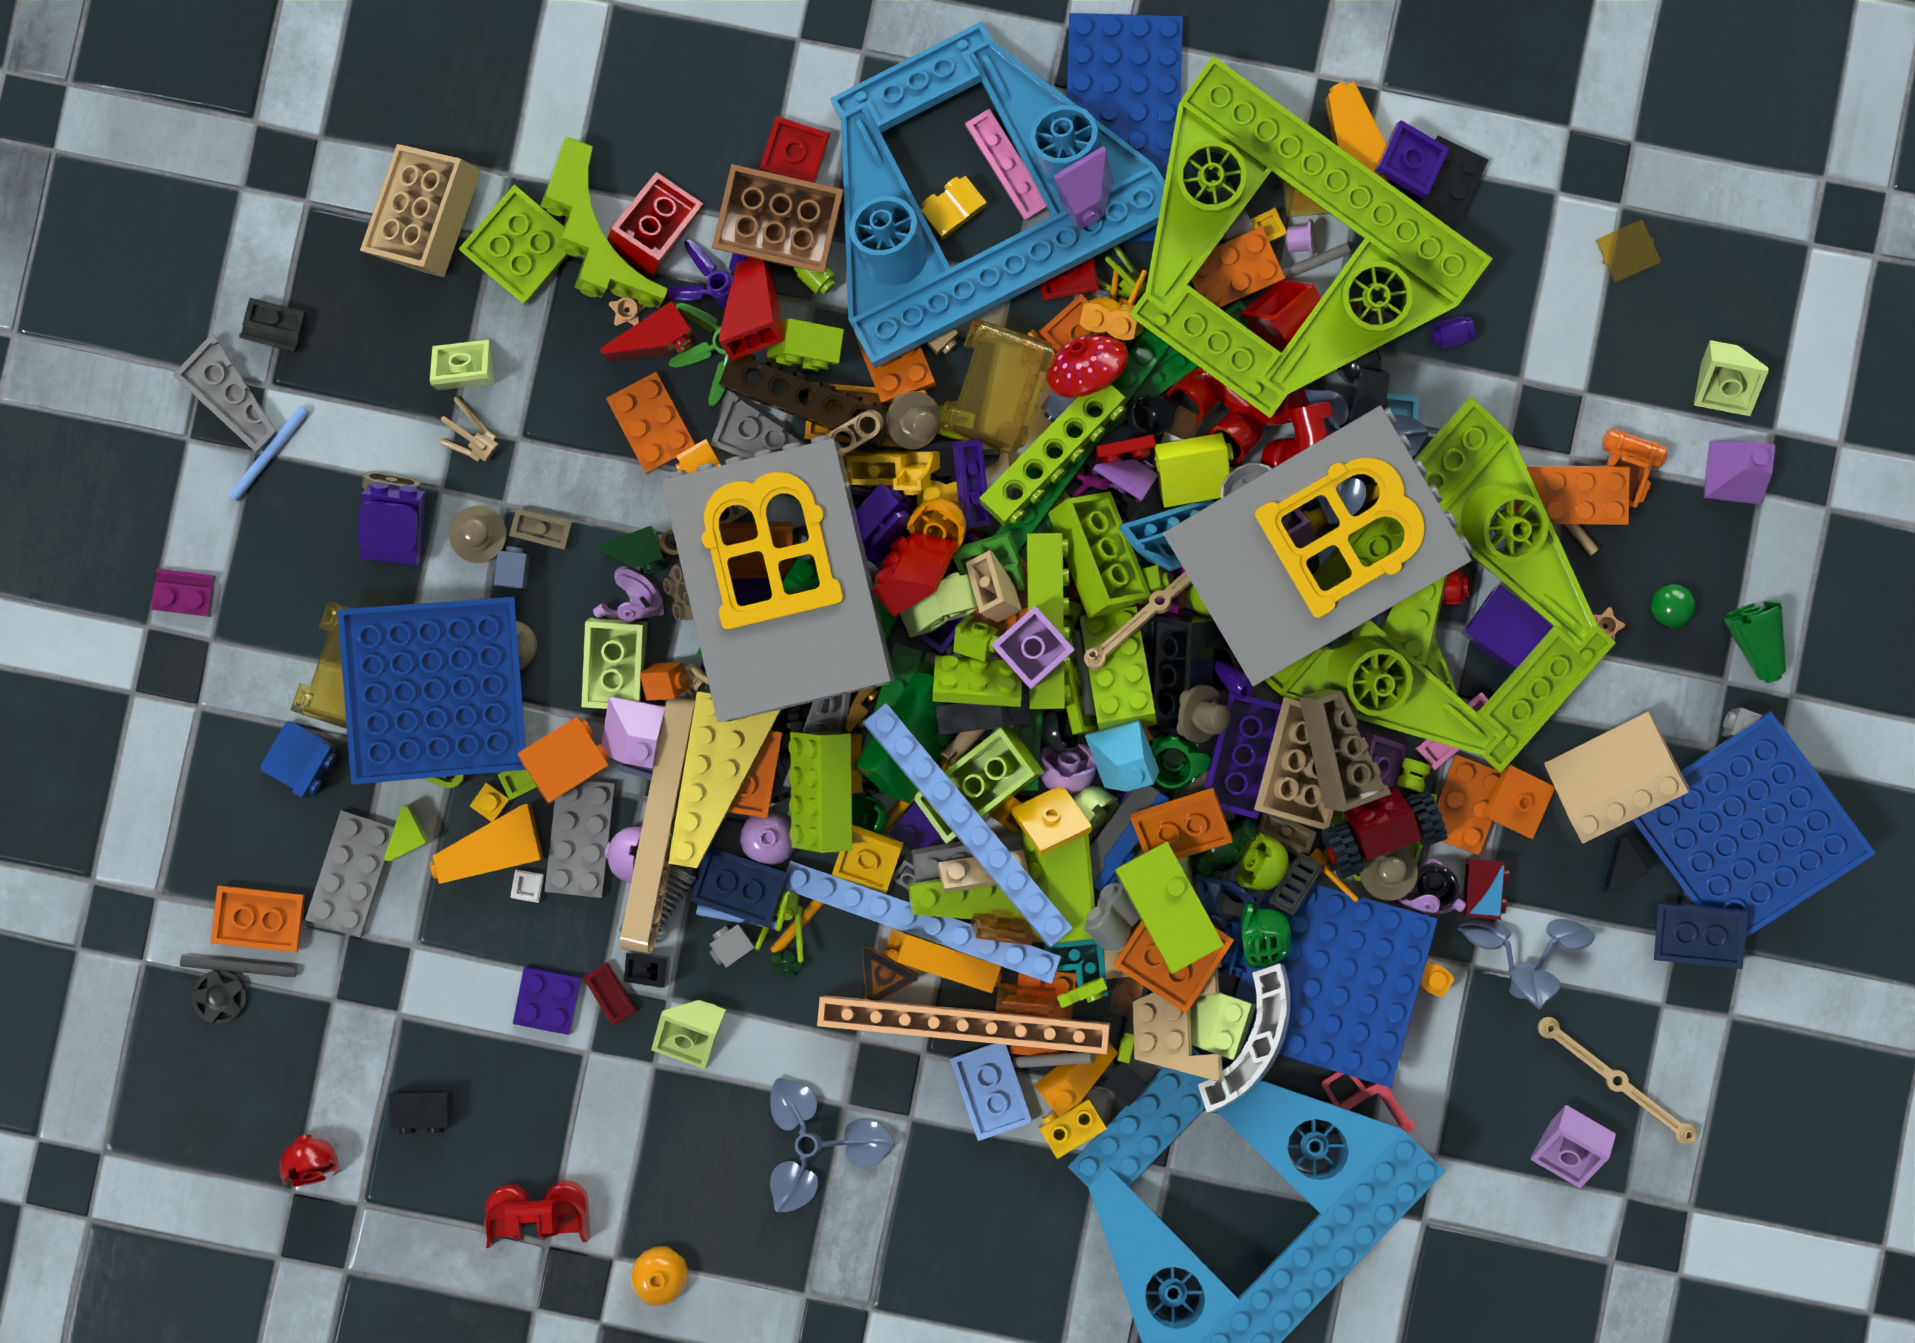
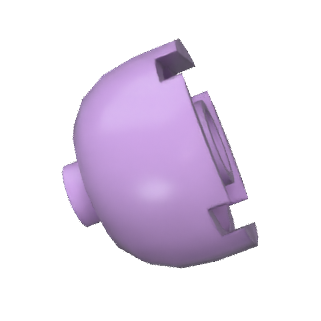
(1069, 769)
(767, 839)
(622, 852)

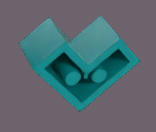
(1082, 956)

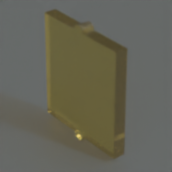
(1628, 251)

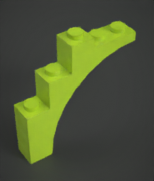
(581, 236)

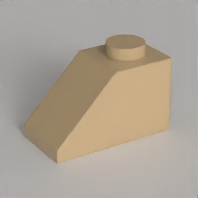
(992, 587)

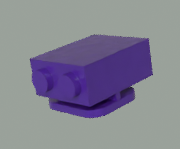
(883, 520)
(391, 524)
(1506, 628)

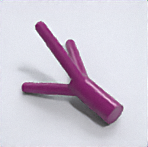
(1089, 481)

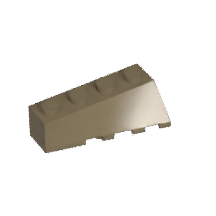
(1339, 752)

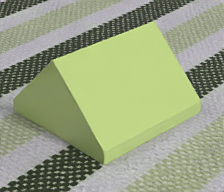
(461, 365)

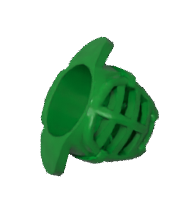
(1177, 760)
(1264, 936)

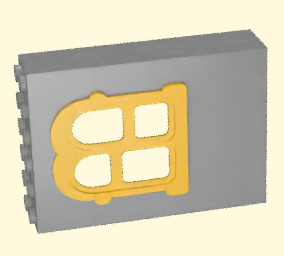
(1260, 580)
(792, 644)

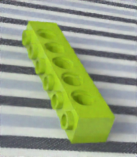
(1055, 436)

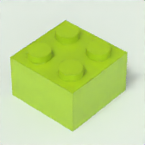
(807, 344)

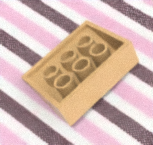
(421, 209)
(1290, 776)
(1616, 777)

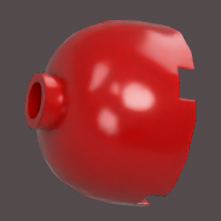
(307, 1161)

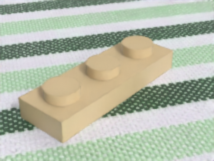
(969, 874)

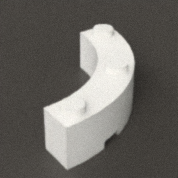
(1262, 1045)

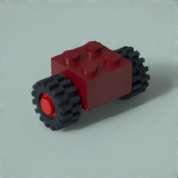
(1382, 828)

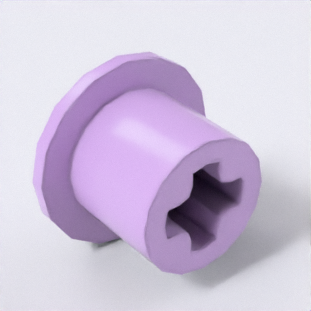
(1301, 238)

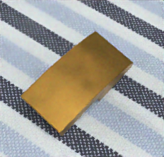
(858, 712)

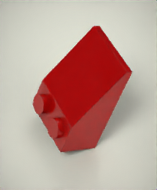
(653, 224)
(654, 336)

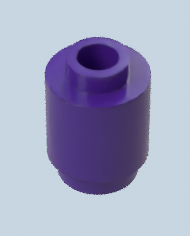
(1452, 332)

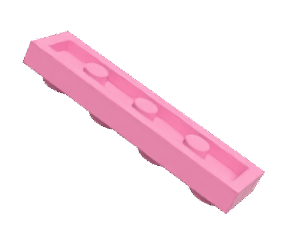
(1006, 164)

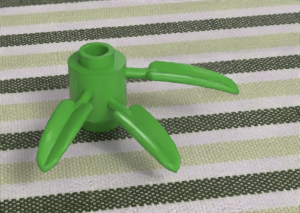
(702, 350)

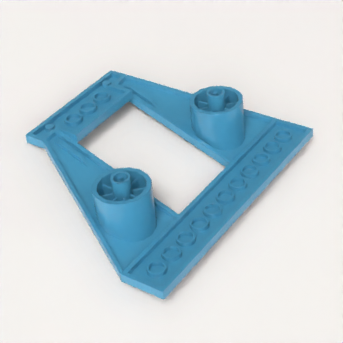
(907, 289)
(1357, 1196)

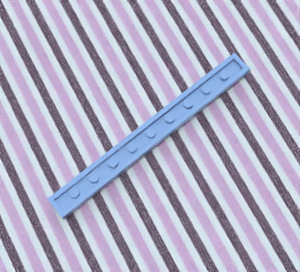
(967, 825)
(898, 915)

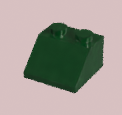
(637, 550)

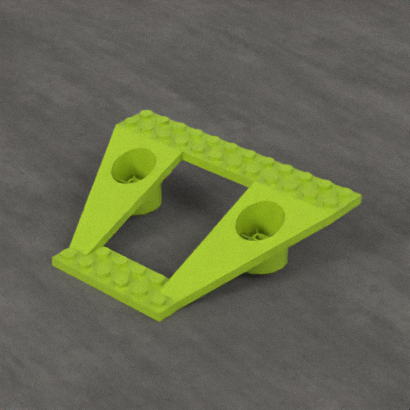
(1262, 137)
(1475, 473)

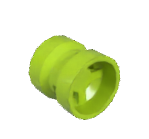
(1410, 781)

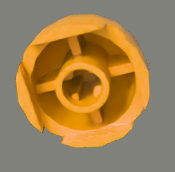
(940, 519)
(659, 1276)

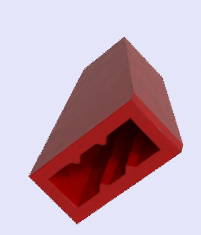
(751, 311)

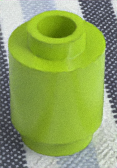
(816, 281)

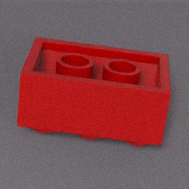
(912, 570)

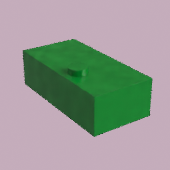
(917, 713)

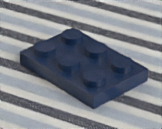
(739, 887)
(1700, 935)

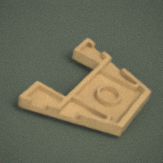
(1165, 1036)

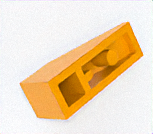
(1070, 1083)

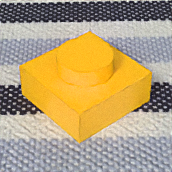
(1271, 224)
(490, 802)

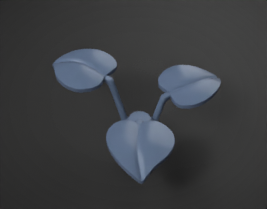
(1353, 490)
(1527, 981)
(790, 1182)

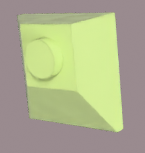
(1729, 379)
(689, 1032)

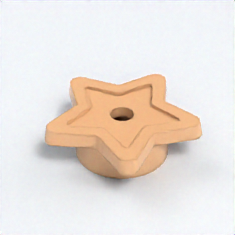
(619, 308)
(1608, 618)

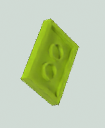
(976, 682)

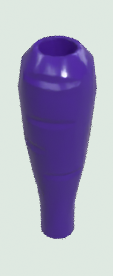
(1232, 678)

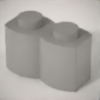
(1112, 918)

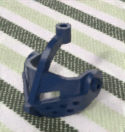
(1215, 887)

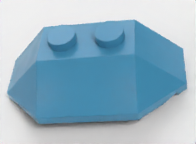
(1148, 537)

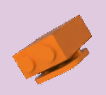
(563, 759)

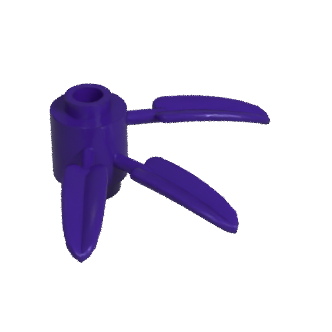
(717, 283)

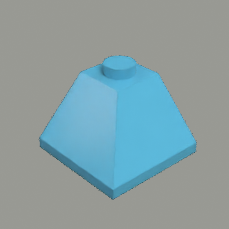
(1123, 756)

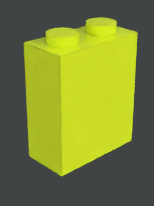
(1192, 469)

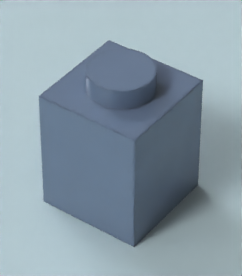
(512, 568)

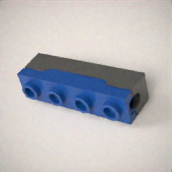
(1118, 837)

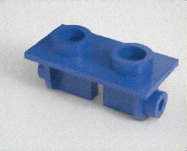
(1234, 959)

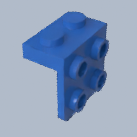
(299, 759)

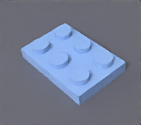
(990, 1090)

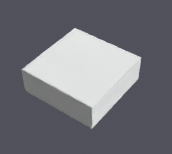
(527, 886)

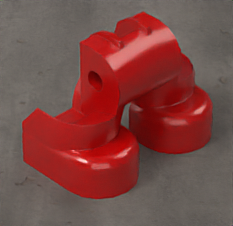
(1238, 423)
(1307, 424)
(561, 1211)

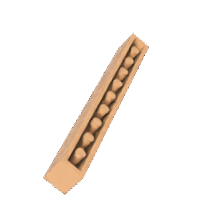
(963, 1024)

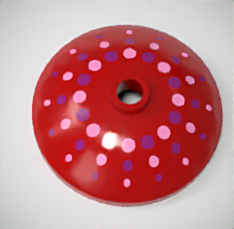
(1086, 365)

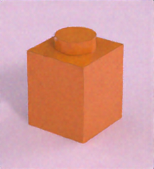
(664, 681)

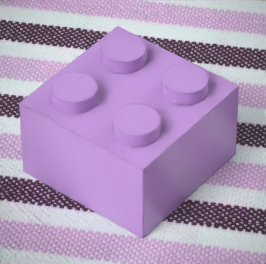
(1032, 647)

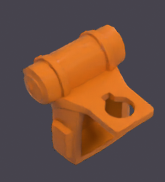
(1639, 455)

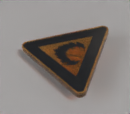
(884, 975)

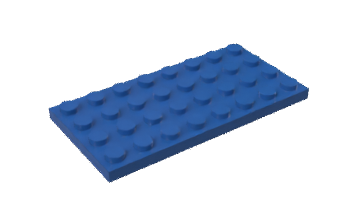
(1129, 80)

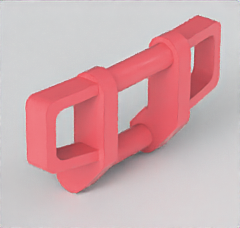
(1365, 1092)

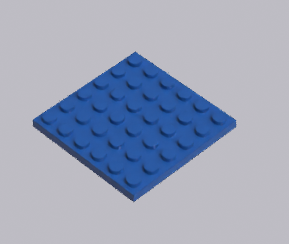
(431, 689)
(1755, 827)
(1349, 982)

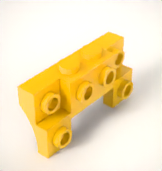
(899, 469)

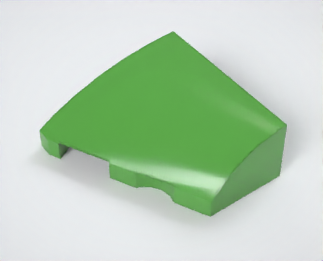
(1004, 550)

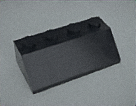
(1177, 661)

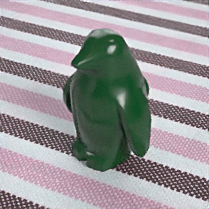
(1228, 855)

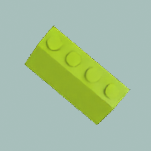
(1099, 554)
(1066, 881)

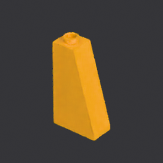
(1354, 126)
(497, 846)
(942, 961)

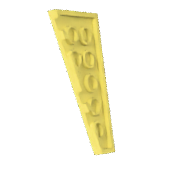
(713, 773)

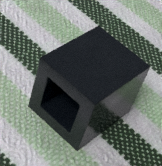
(1123, 1082)

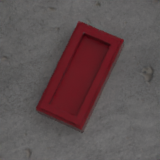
(610, 993)

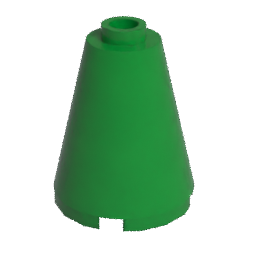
(1760, 638)

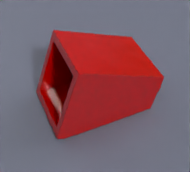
(1281, 312)

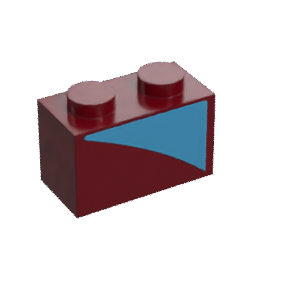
(1484, 888)

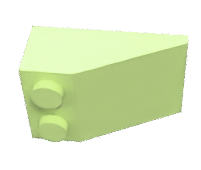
(613, 660)
(1221, 1024)

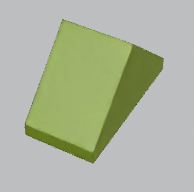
(407, 835)

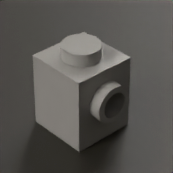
(1738, 720)
(730, 945)

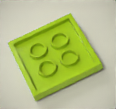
(517, 245)

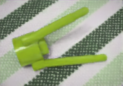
(1129, 280)
(786, 910)

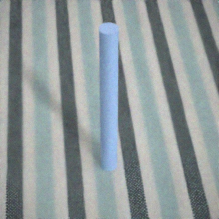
(268, 453)

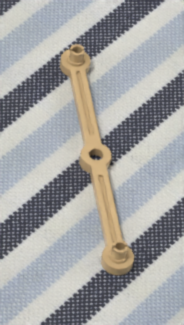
(1096, 657)
(1683, 1132)

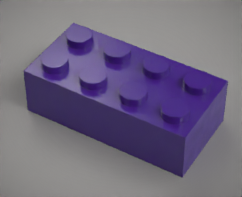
(1242, 754)

